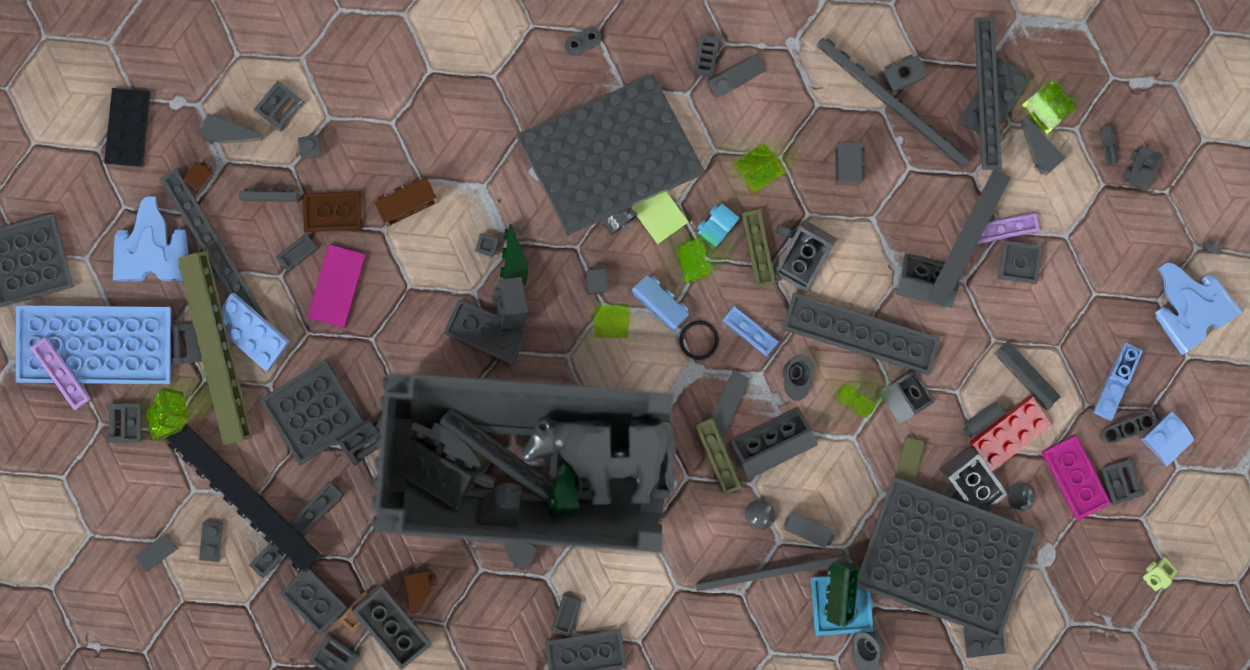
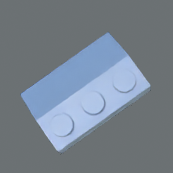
(660, 302)

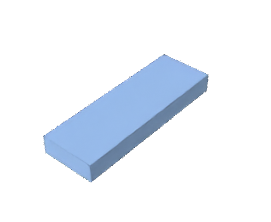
(750, 331)

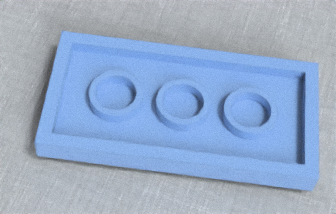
(252, 332)

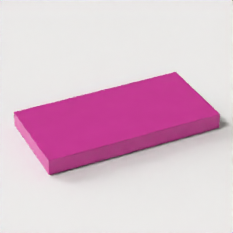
(336, 286)
(1076, 477)

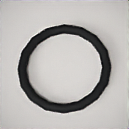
(682, 339)

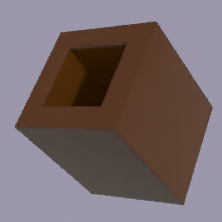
(199, 176)

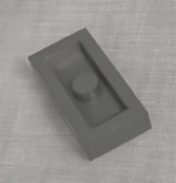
(211, 541)

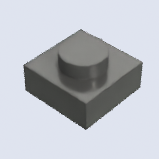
(487, 245)

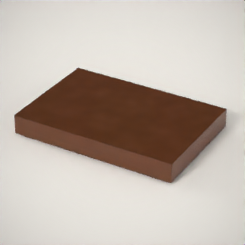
(332, 211)

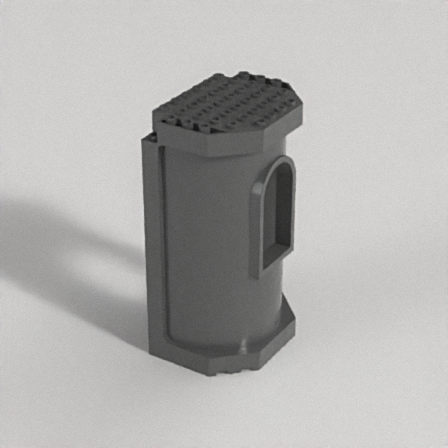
(512, 410)

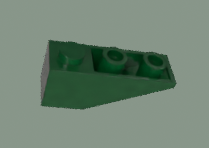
(515, 261)

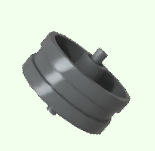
(619, 221)

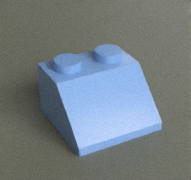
(1168, 438)

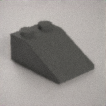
(805, 255)
(973, 480)

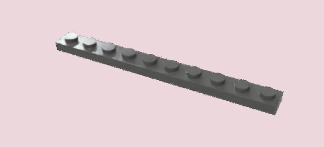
(899, 107)
(208, 238)

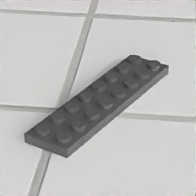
(861, 333)

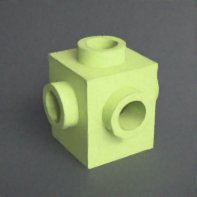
(1160, 574)

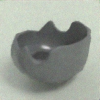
(1021, 497)
(760, 514)

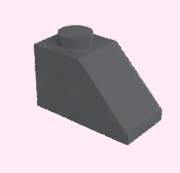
(520, 554)

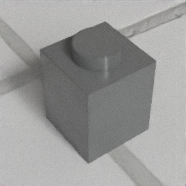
(309, 147)
(596, 280)

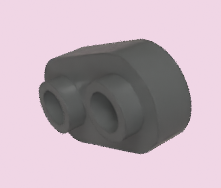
(583, 41)

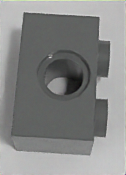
(914, 67)

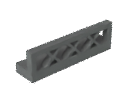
(1027, 375)

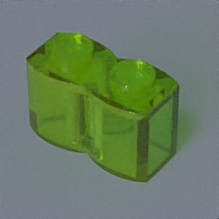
(850, 398)

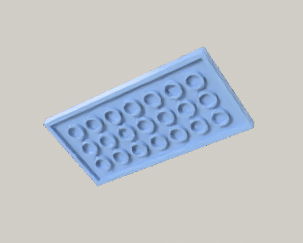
(97, 343)

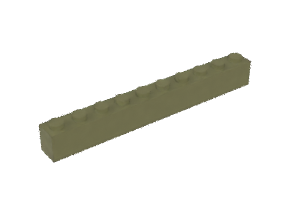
(215, 347)

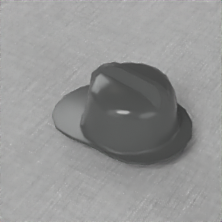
(797, 377)
(868, 650)

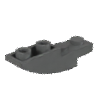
(454, 446)

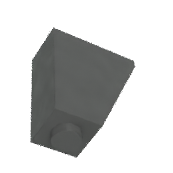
(808, 530)

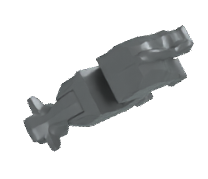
(590, 453)

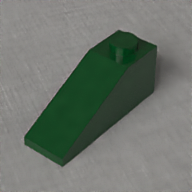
(563, 494)

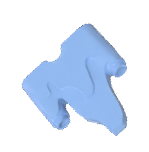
(148, 248)
(1195, 307)

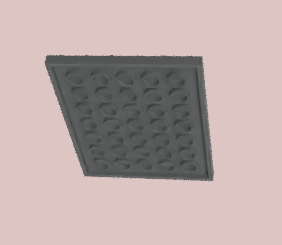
(610, 154)
(946, 558)

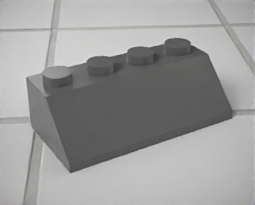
(773, 442)

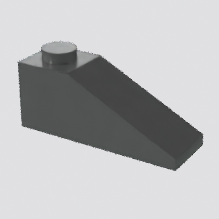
(735, 75)
(223, 131)
(1042, 151)

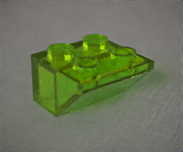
(1050, 106)
(759, 169)
(693, 261)
(166, 414)

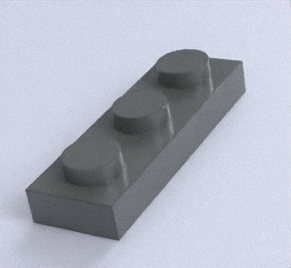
(269, 195)

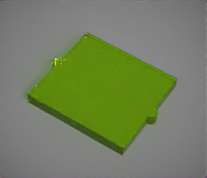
(611, 321)

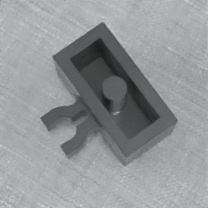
(1142, 168)

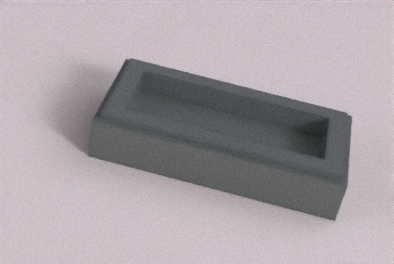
(297, 252)
(156, 552)
(566, 615)

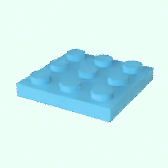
(863, 611)

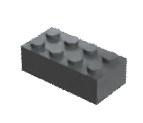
(391, 626)

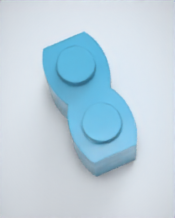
(718, 225)

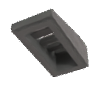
(708, 39)

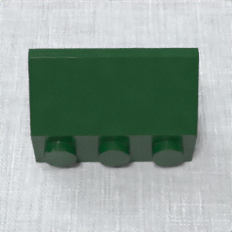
(842, 593)

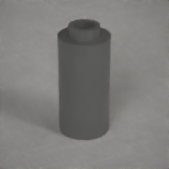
(983, 420)

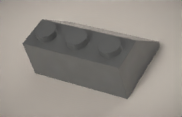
(918, 278)

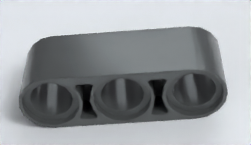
(1137, 428)

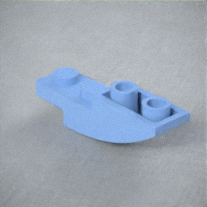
(1117, 381)

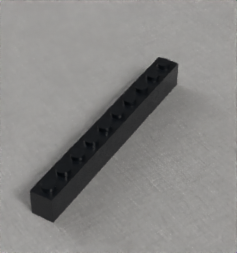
(245, 498)

